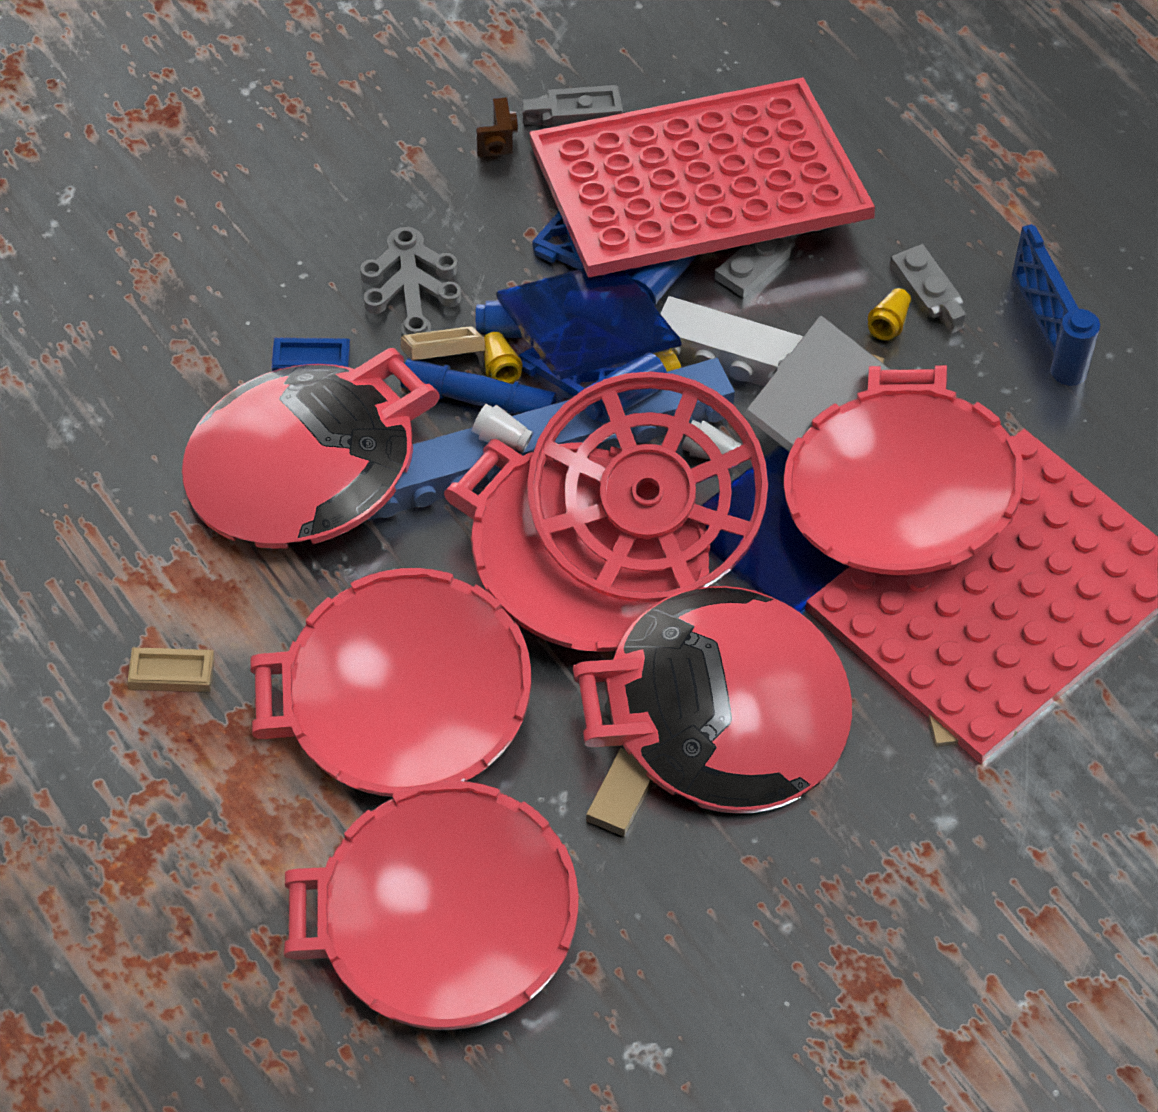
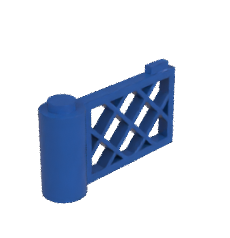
(651, 279)
(1067, 328)
(648, 362)

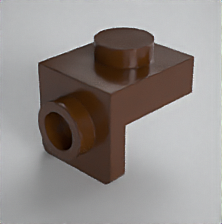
(498, 138)

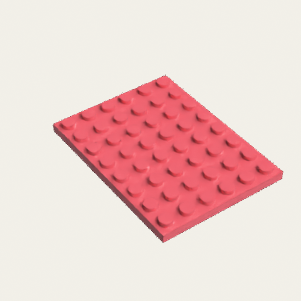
(699, 176)
(1017, 620)

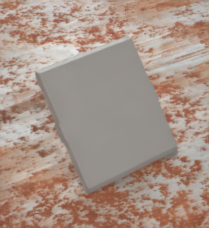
(818, 372)

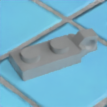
(572, 105)
(754, 264)
(929, 286)

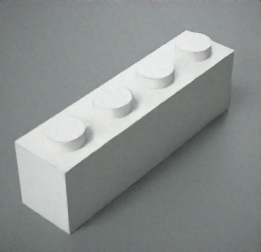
(743, 346)

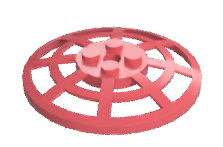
(644, 465)

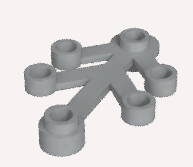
(405, 246)

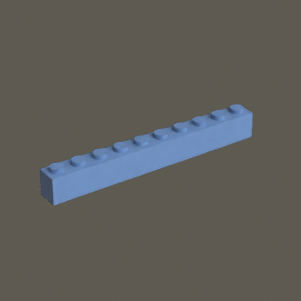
(449, 457)

